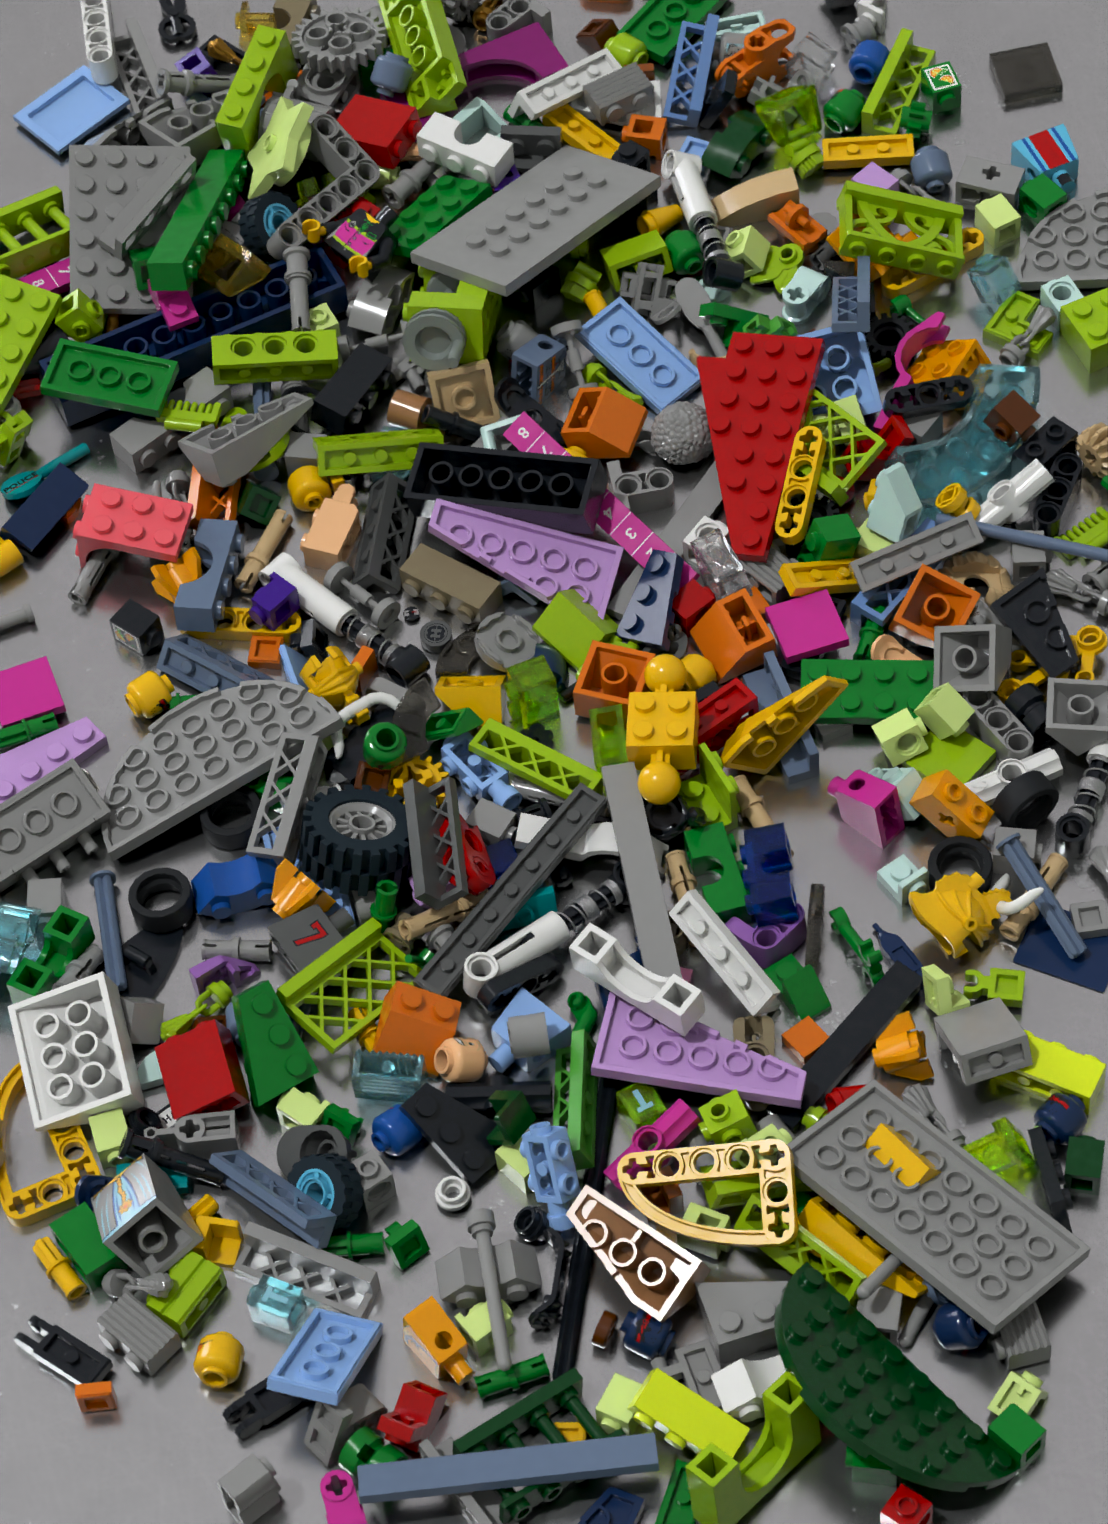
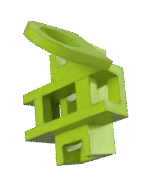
(13, 435)

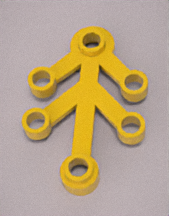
(1087, 644)

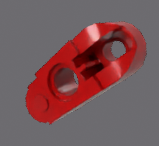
(478, 864)

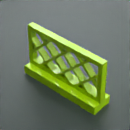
(828, 482)
(326, 971)

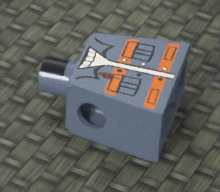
(540, 366)

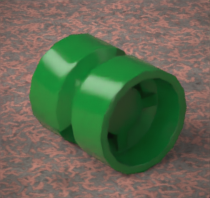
(367, 1448)

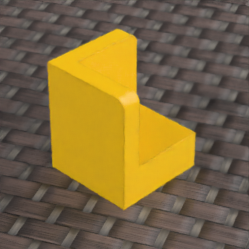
(221, 1240)

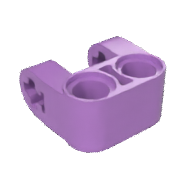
(782, 937)

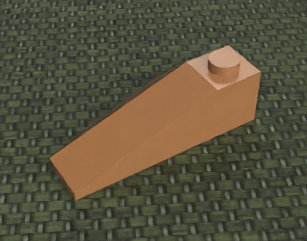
(643, 1262)

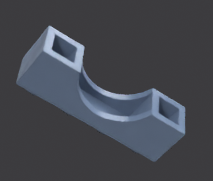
(202, 601)

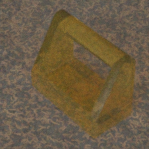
(225, 252)

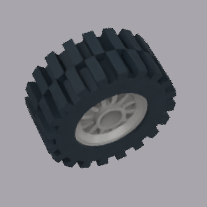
(355, 839)

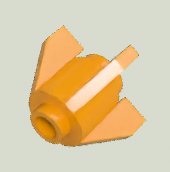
(171, 575)
(297, 892)
(901, 1050)

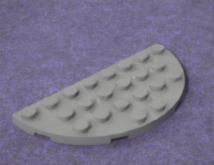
(1069, 243)
(206, 753)

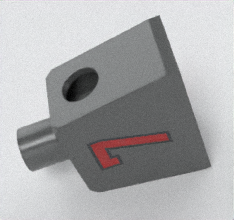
(308, 935)

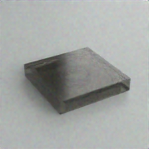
(1026, 72)

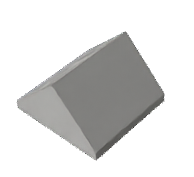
(1077, 713)

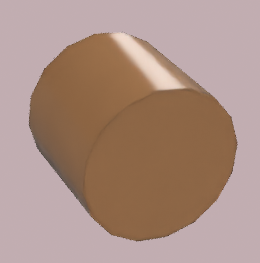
(406, 410)

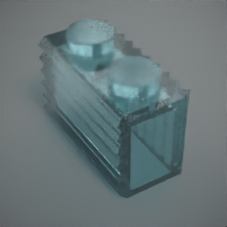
(387, 1075)

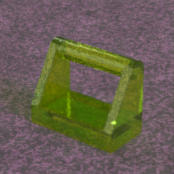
(772, 107)

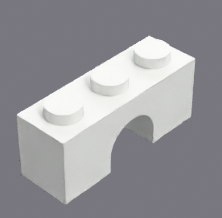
(484, 161)

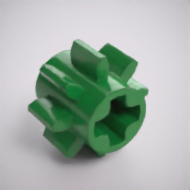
(915, 119)

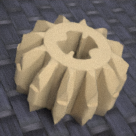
(1093, 449)

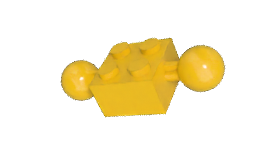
(662, 729)

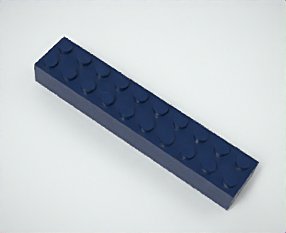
(257, 309)

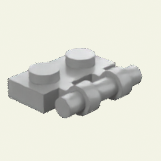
(695, 1366)

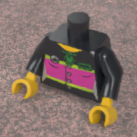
(358, 240)

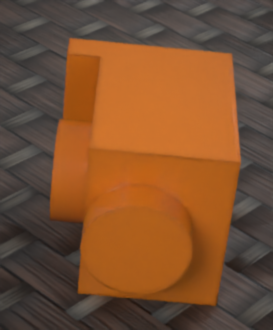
(648, 132)

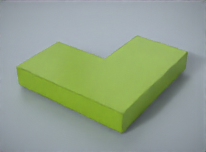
(1014, 319)

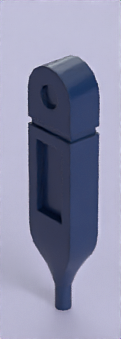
(896, 949)

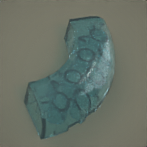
(970, 450)

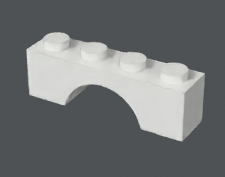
(663, 998)

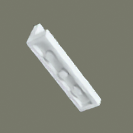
(562, 86)
(725, 954)

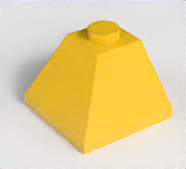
(480, 693)

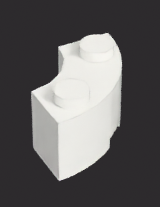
(742, 1386)

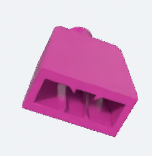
(869, 806)

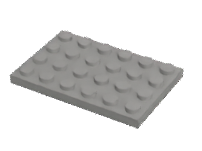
(99, 188)

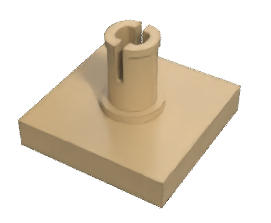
(465, 390)

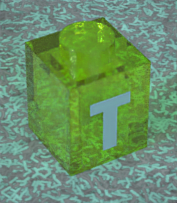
(639, 1105)

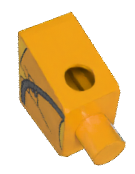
(437, 1341)

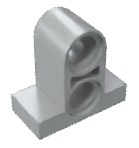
(515, 15)
(642, 489)
(334, 1425)

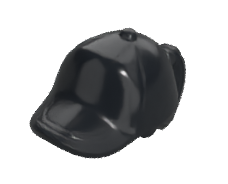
(672, 818)

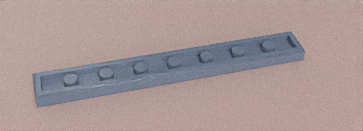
(507, 1468)

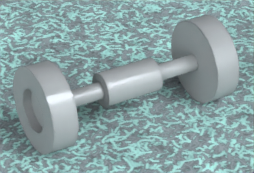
(567, 329)
(373, 342)
(384, 612)

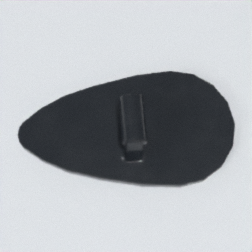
(148, 961)

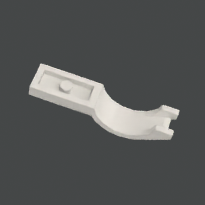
(596, 840)

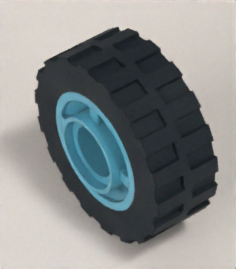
(261, 219)
(332, 1183)

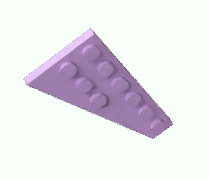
(530, 554)
(648, 1052)

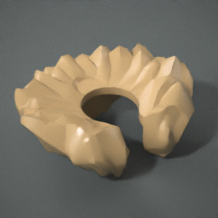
(979, 566)

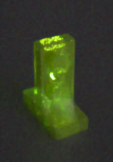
(1002, 1148)

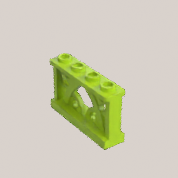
(922, 215)

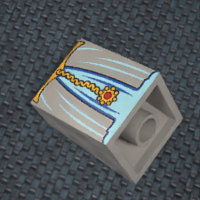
(145, 1219)

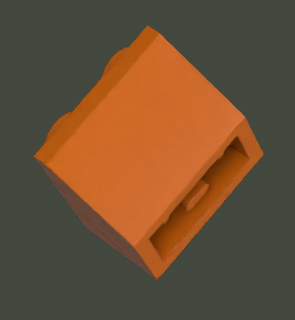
(603, 423)
(733, 636)

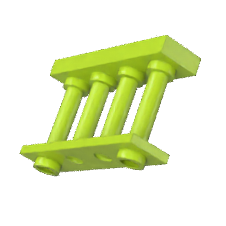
(28, 216)

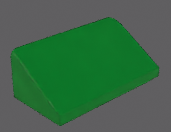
(451, 723)

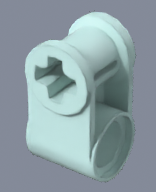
(804, 294)

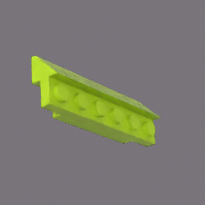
(423, 35)

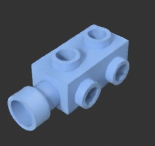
(481, 776)
(551, 1170)

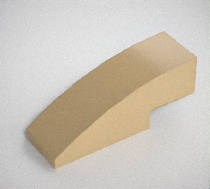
(756, 198)

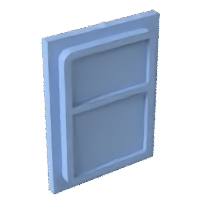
(70, 110)

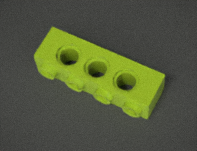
(274, 356)

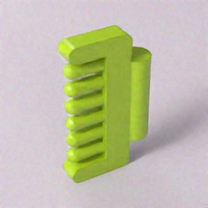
(190, 420)
(1096, 536)

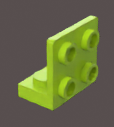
(712, 790)

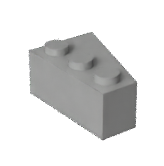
(739, 1316)

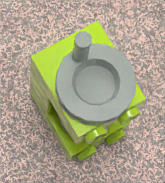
(448, 322)

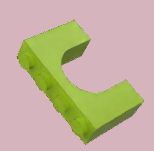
(265, 66)
(727, 1490)

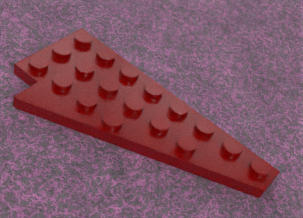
(753, 413)

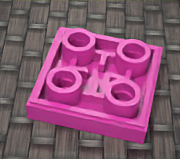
(807, 626)
(28, 692)

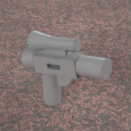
(408, 370)

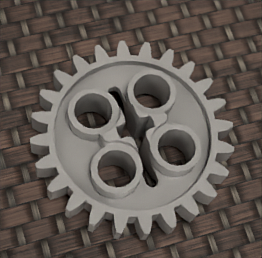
(339, 39)

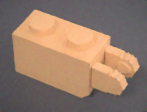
(332, 530)

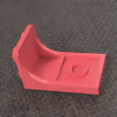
(131, 524)

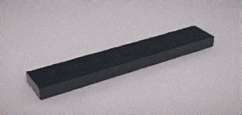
(852, 1039)

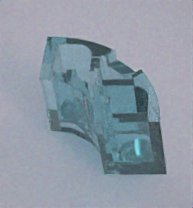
(17, 932)

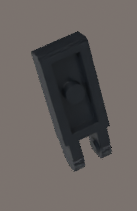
(64, 1353)
(266, 1404)

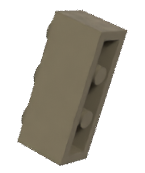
(450, 585)

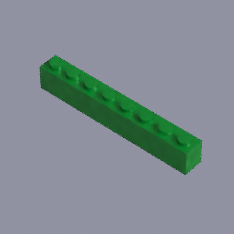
(198, 220)

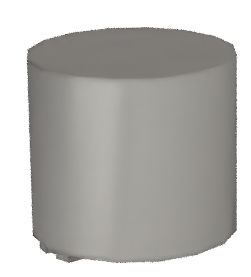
(528, 1035)

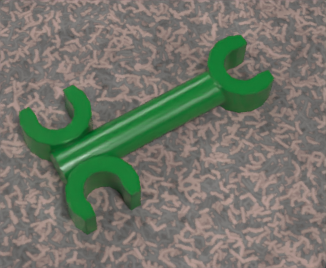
(863, 949)

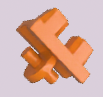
(797, 225)

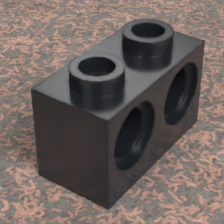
(1045, 445)

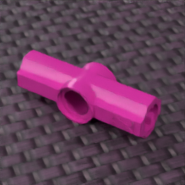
(665, 1131)

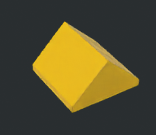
(894, 1145)

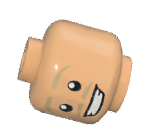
(460, 1060)

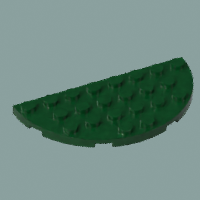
(876, 1395)

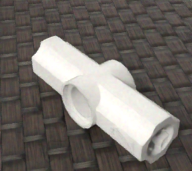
(1011, 498)
(991, 784)

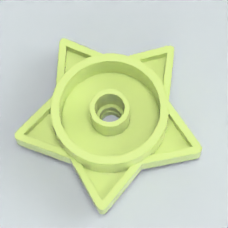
(281, 147)

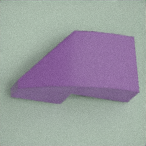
(222, 969)

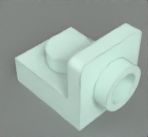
(902, 877)

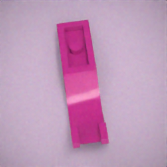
(923, 335)

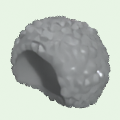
(682, 433)

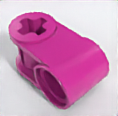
(345, 1507)

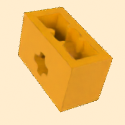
(951, 806)

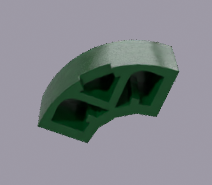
(738, 145)

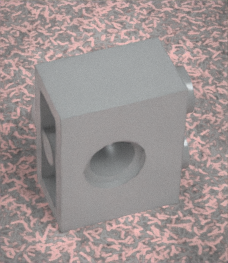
(329, 88)

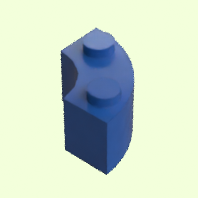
(234, 886)

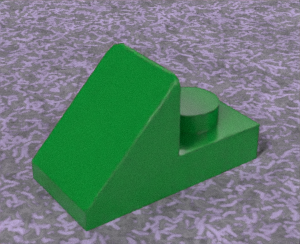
(726, 316)
(799, 988)

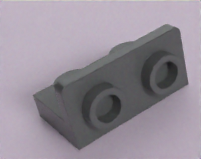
(532, 143)

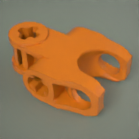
(759, 56)

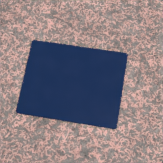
(1045, 953)

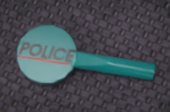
(26, 483)

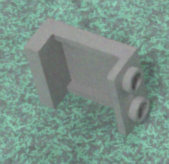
(984, 1040)

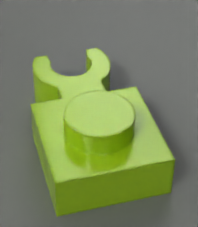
(1001, 983)

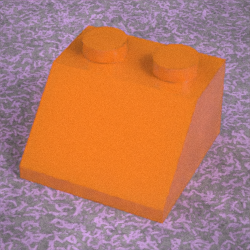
(931, 603)
(609, 677)
(415, 1023)

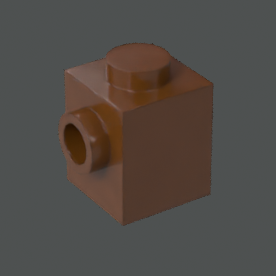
(1012, 419)

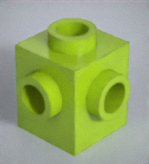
(80, 316)
(726, 1119)

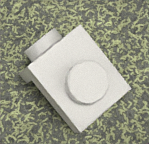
(874, 12)

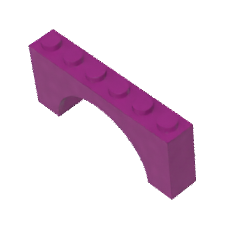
(518, 56)

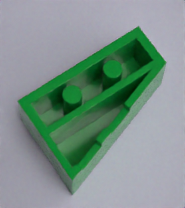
(270, 1044)

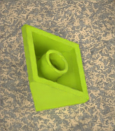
(572, 625)

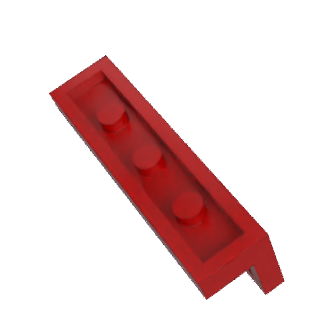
(722, 714)

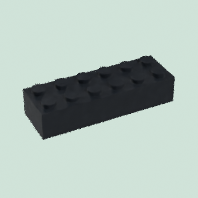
(521, 485)

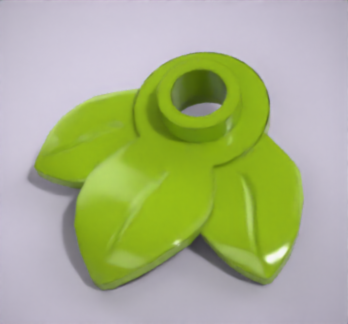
(779, 267)

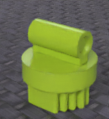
(805, 157)
(580, 282)

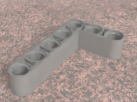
(354, 177)

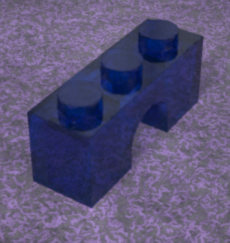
(771, 894)

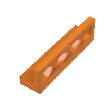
(206, 499)

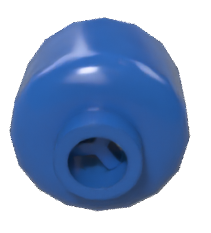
(868, 61)
(394, 1132)

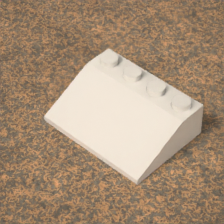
(75, 1053)

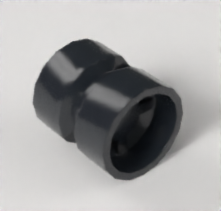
(1029, 707)

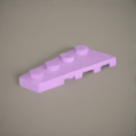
(44, 754)

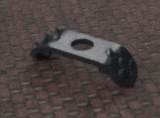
(514, 400)
(552, 1303)

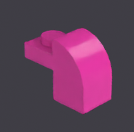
(175, 306)

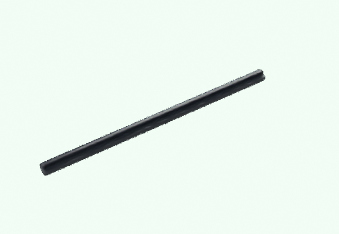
(581, 1251)

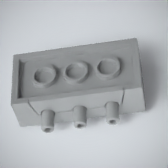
(48, 821)

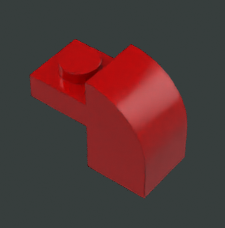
(895, 433)
(414, 1415)

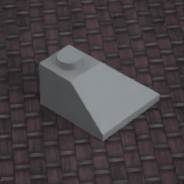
(971, 656)

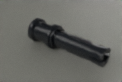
(156, 1148)

